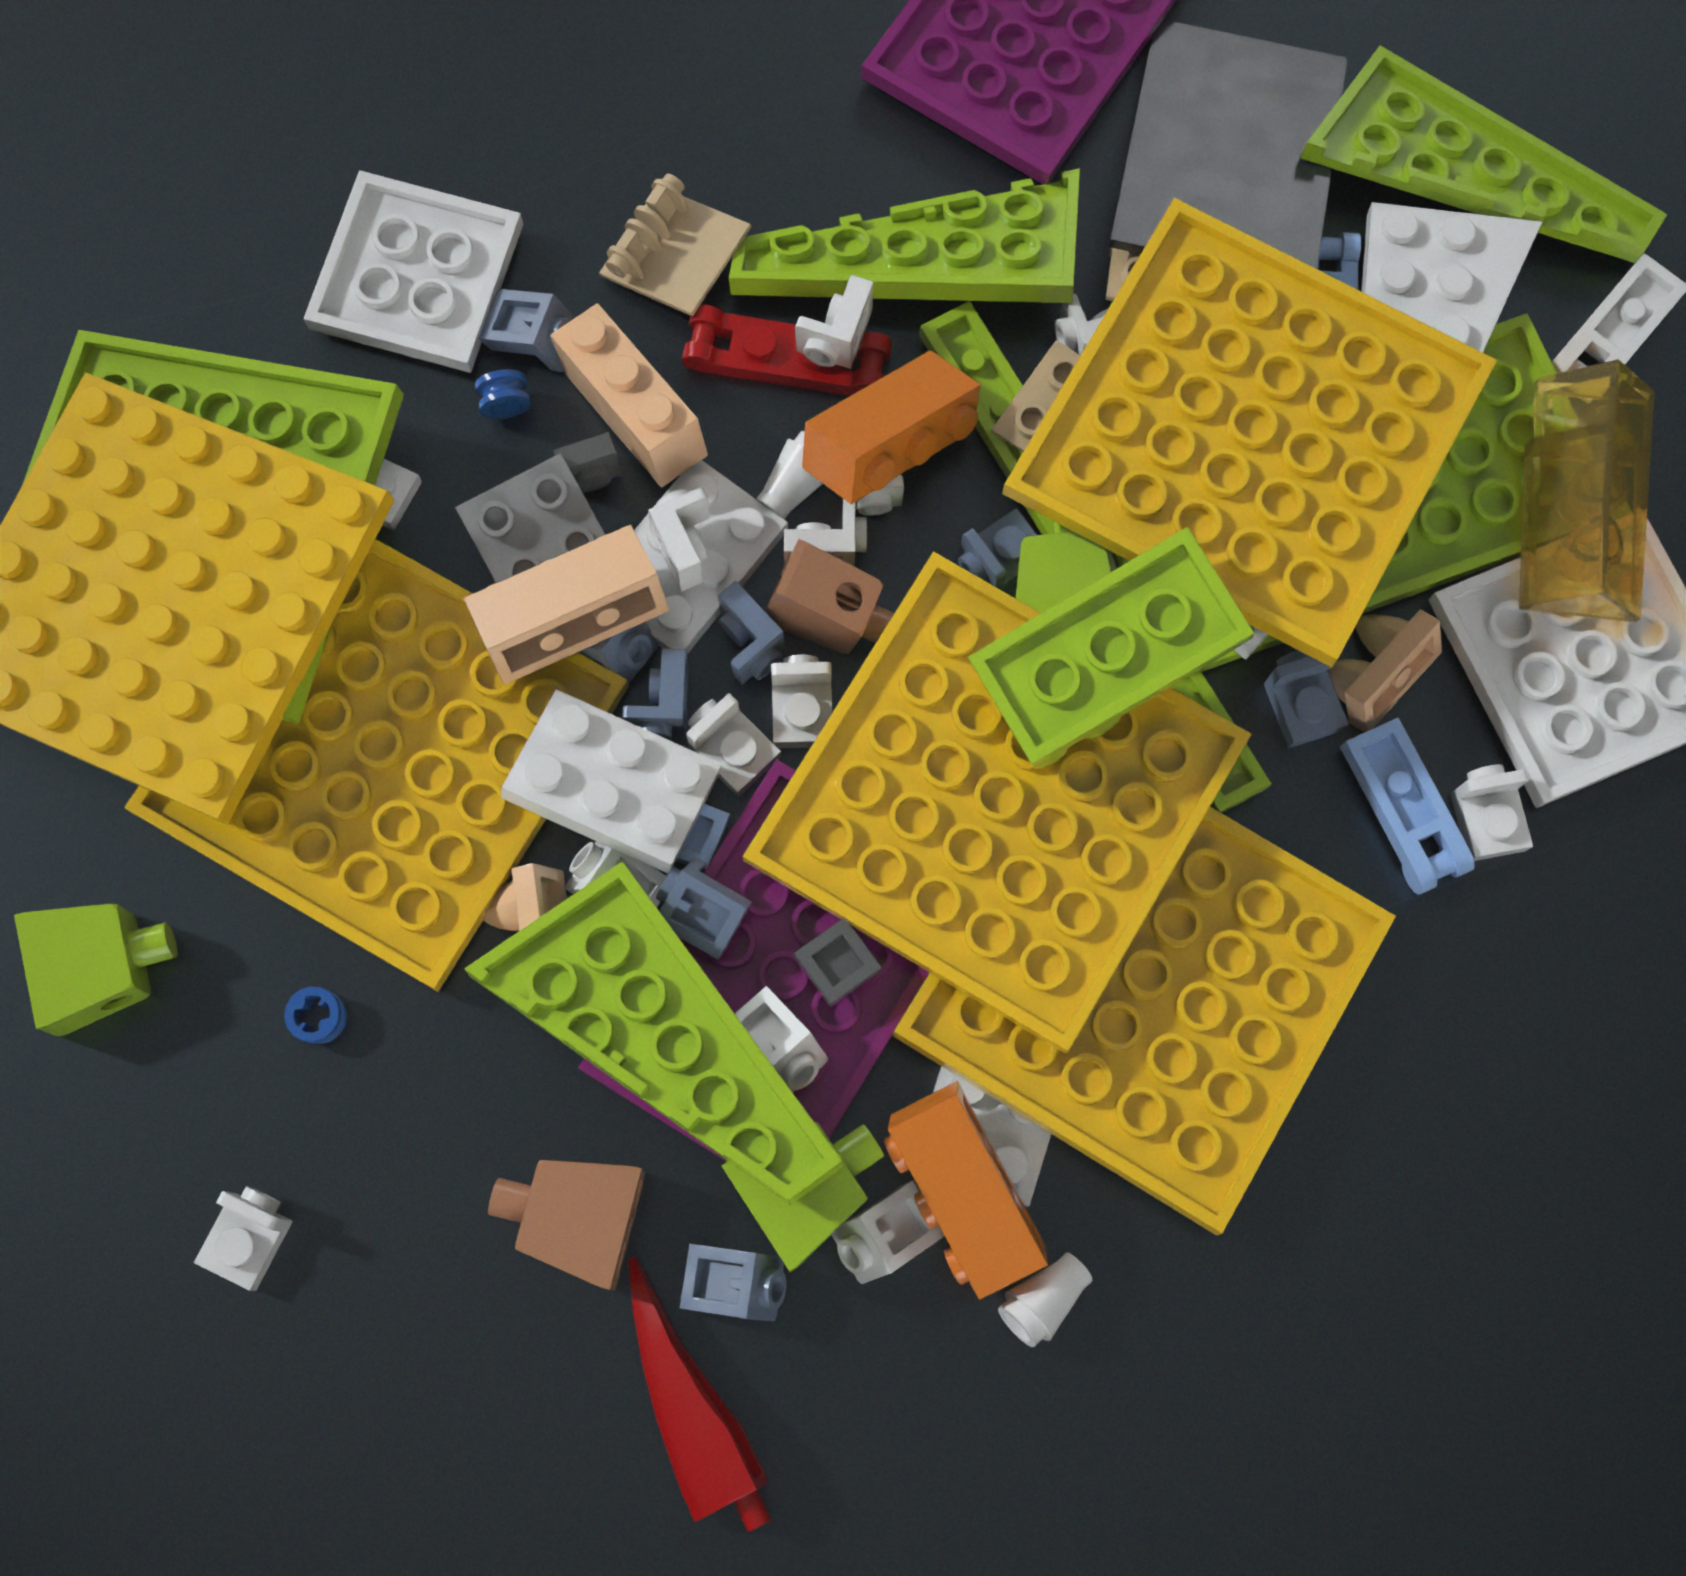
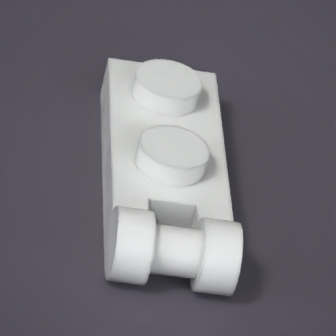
(1624, 316)

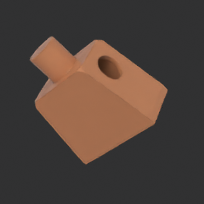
(827, 600)
(574, 1216)

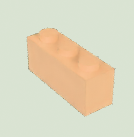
(630, 395)
(567, 604)

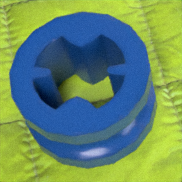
(502, 394)
(303, 1002)

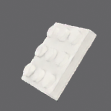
(413, 271)

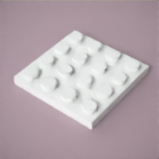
(1572, 690)

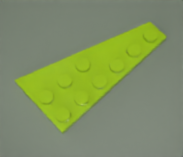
(1444, 146)
(929, 249)
(638, 1007)

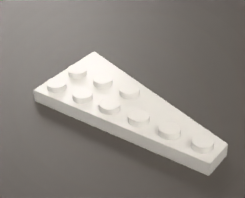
(1445, 266)

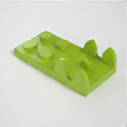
(1110, 648)

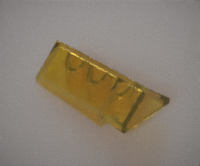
(1587, 494)

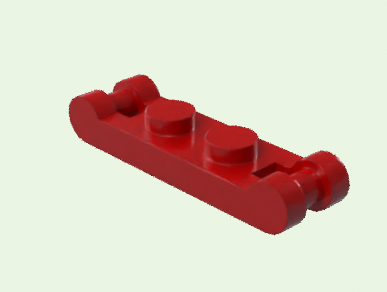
(768, 353)

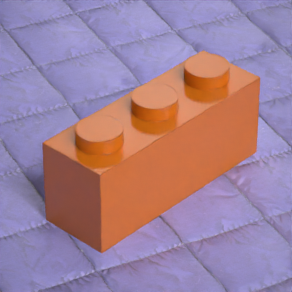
(890, 426)
(965, 1191)

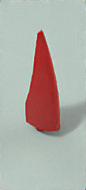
(698, 1430)

